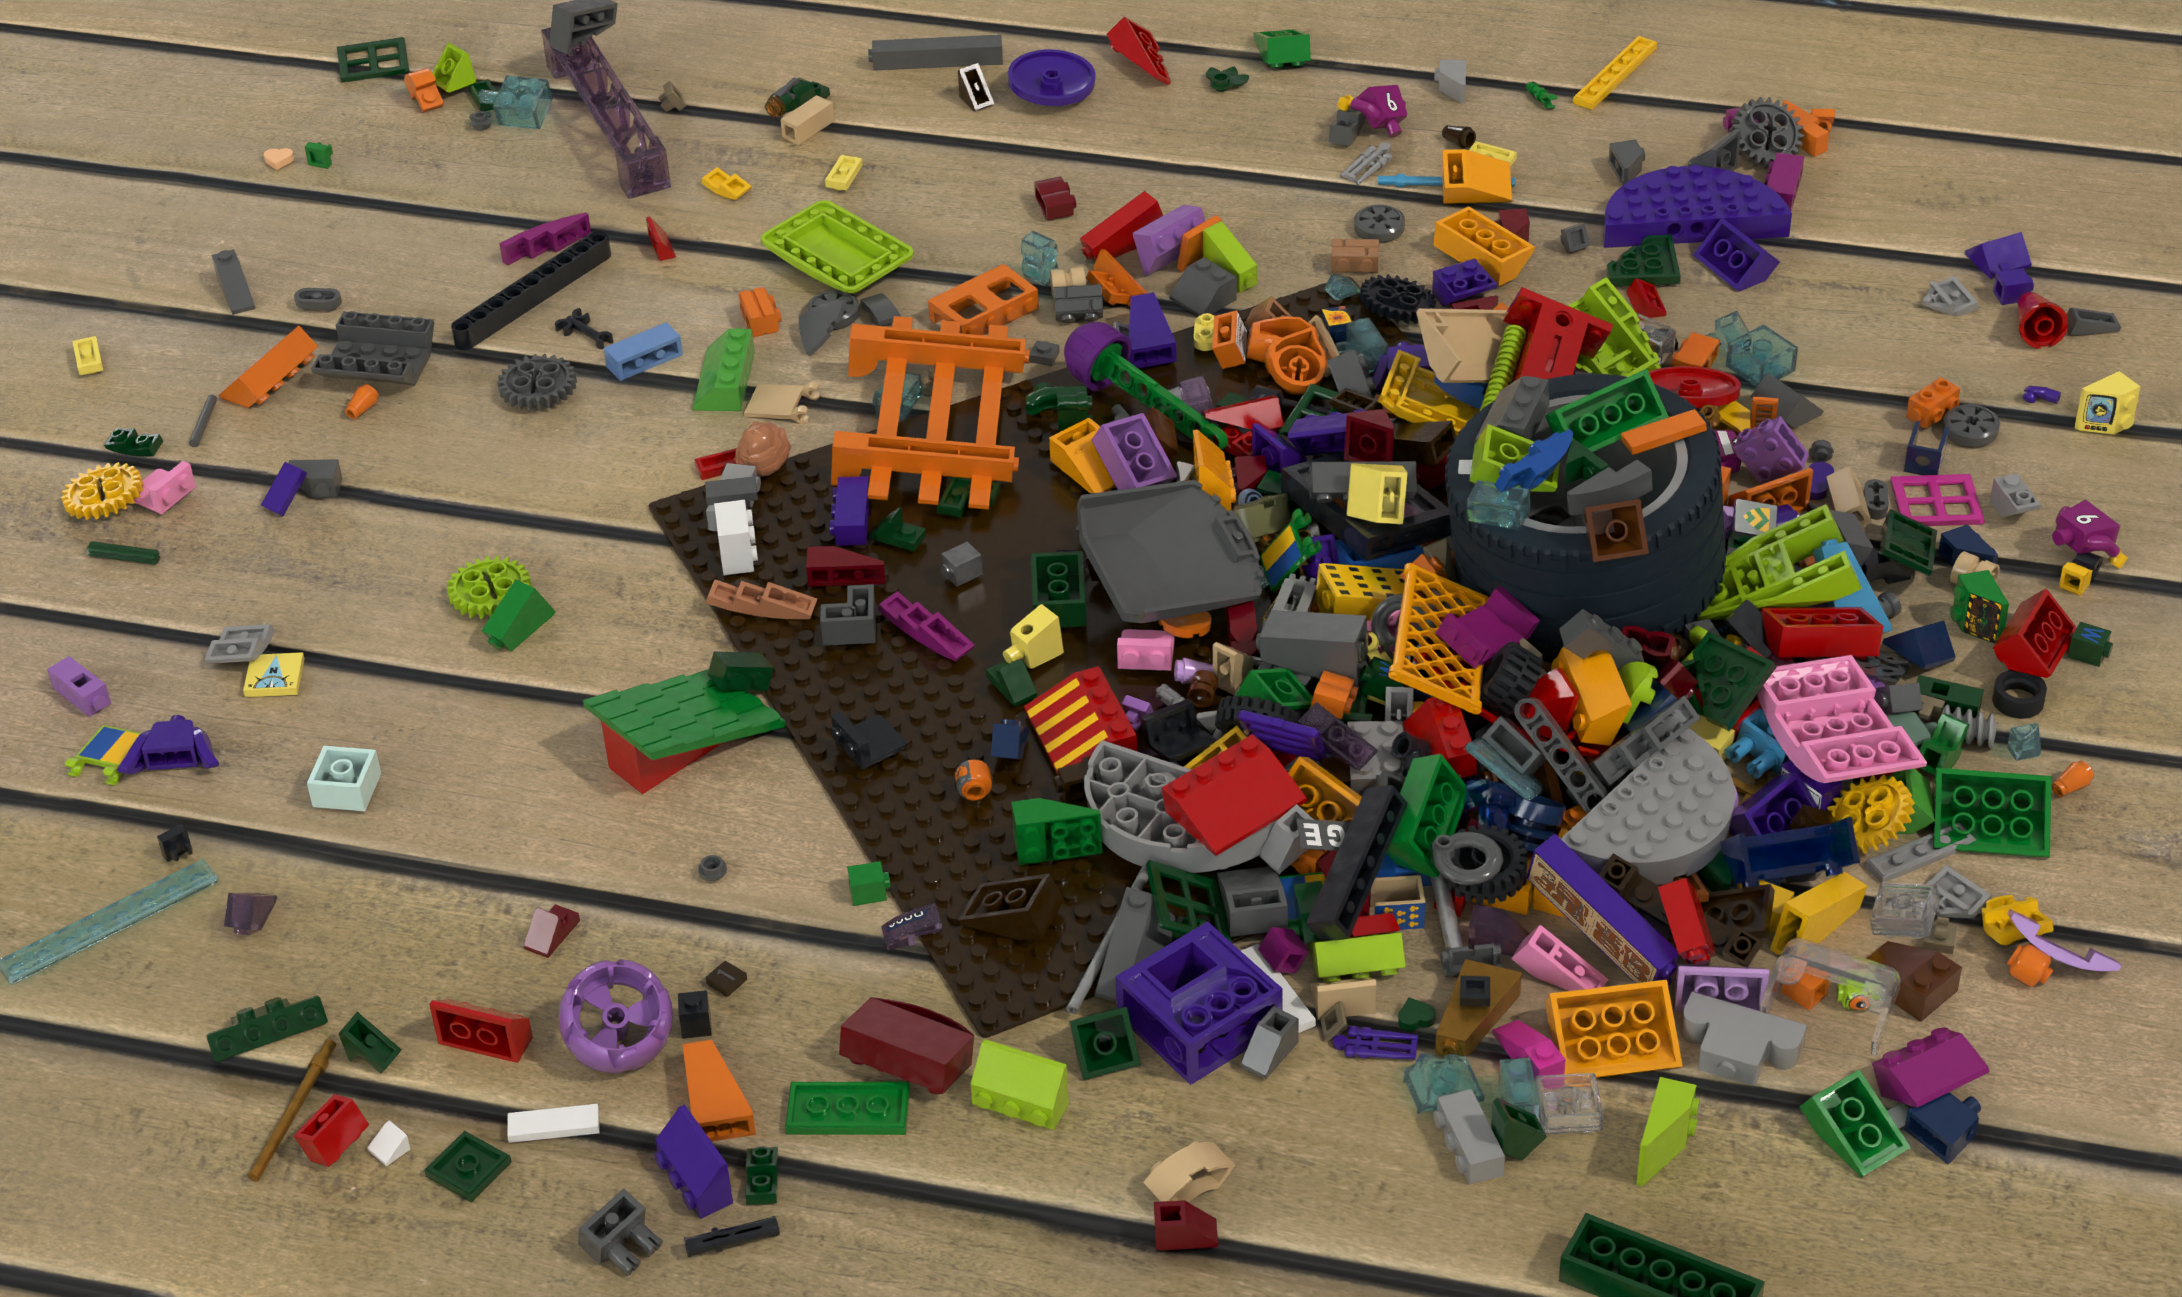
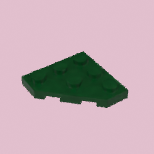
(1650, 261)
(1728, 678)

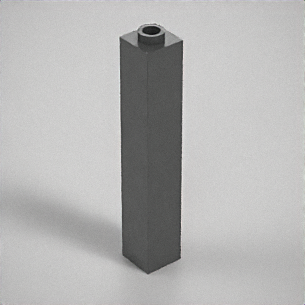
(936, 52)

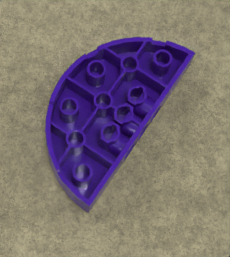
(1690, 204)

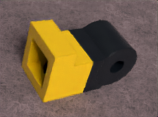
(2082, 568)

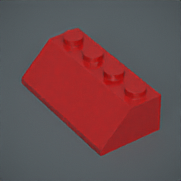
(1821, 632)
(2035, 636)

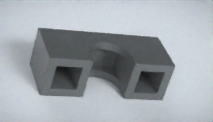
(1589, 633)

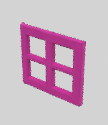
(1933, 482)

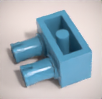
(1759, 741)

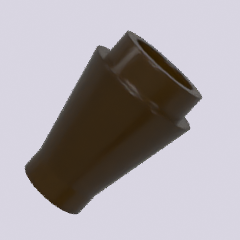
(1460, 135)

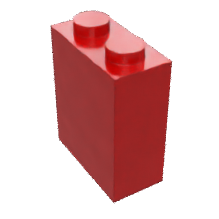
(1687, 922)

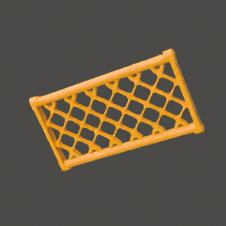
(1406, 672)

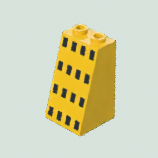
(1355, 588)

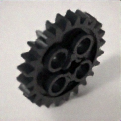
(1395, 298)

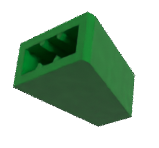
(517, 616)

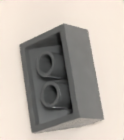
(1519, 407)

